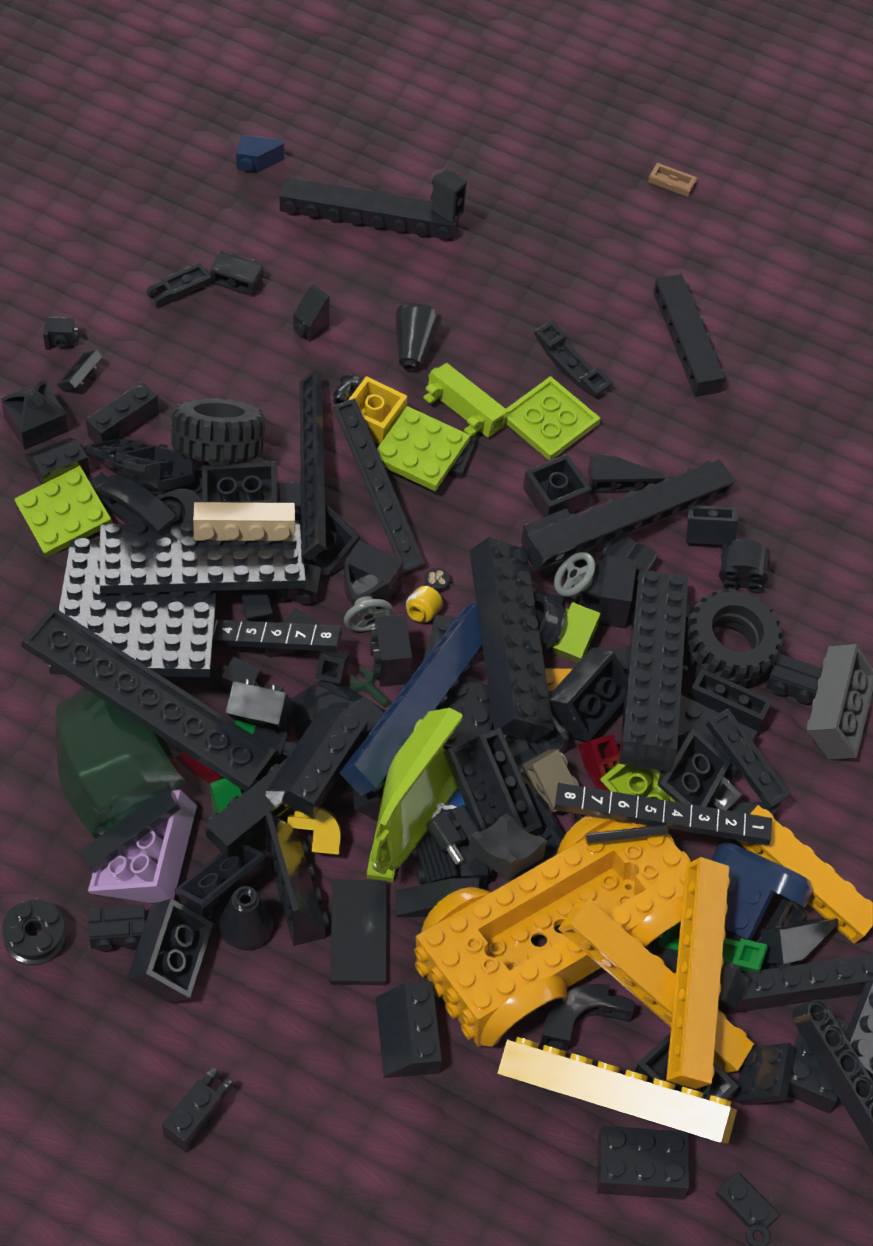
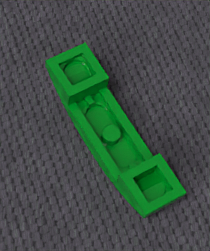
(745, 954)

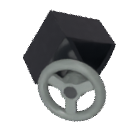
(370, 584)
(602, 587)

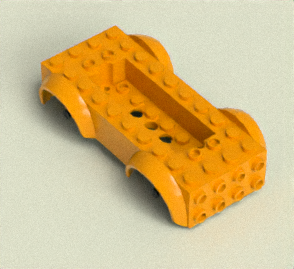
(480, 940)

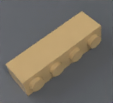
(244, 521)

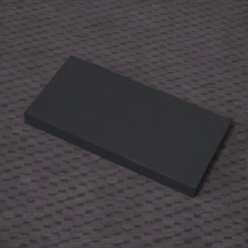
(358, 932)

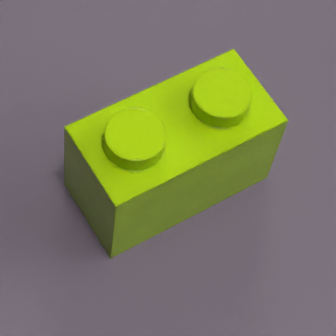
(577, 632)

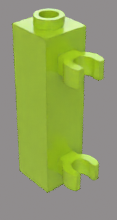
(466, 400)

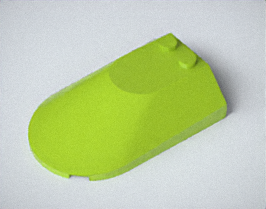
(413, 788)

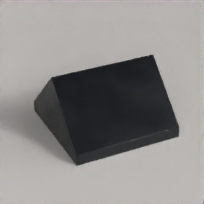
(339, 543)

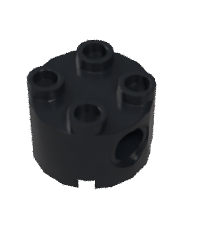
(744, 565)

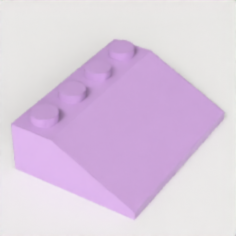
(151, 865)

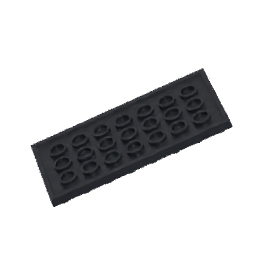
(144, 561)

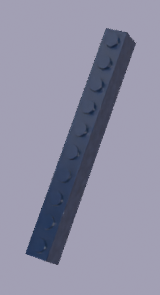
(419, 696)

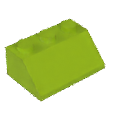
(635, 781)

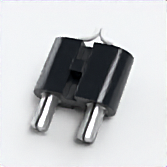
(452, 829)

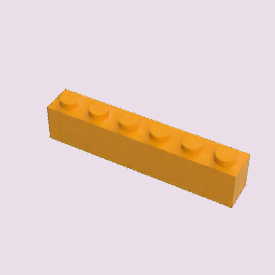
(831, 894)

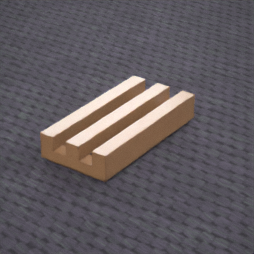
(672, 179)

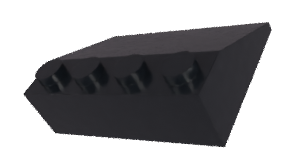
(294, 882)

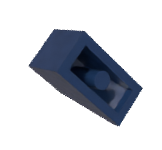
(258, 153)

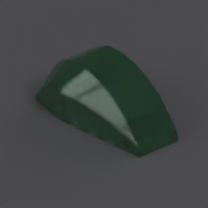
(108, 761)

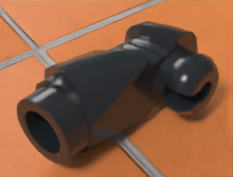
(345, 389)

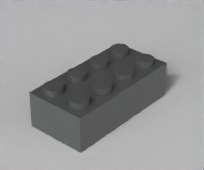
(841, 702)

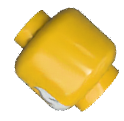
(424, 604)

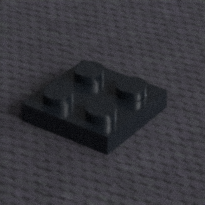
(765, 1074)

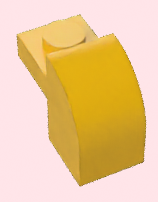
(325, 826)

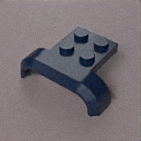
(753, 885)

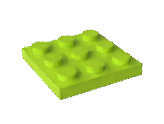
(550, 418)
(422, 448)
(63, 511)

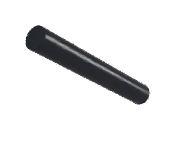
(626, 834)

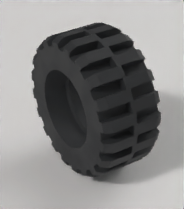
(217, 430)
(746, 616)

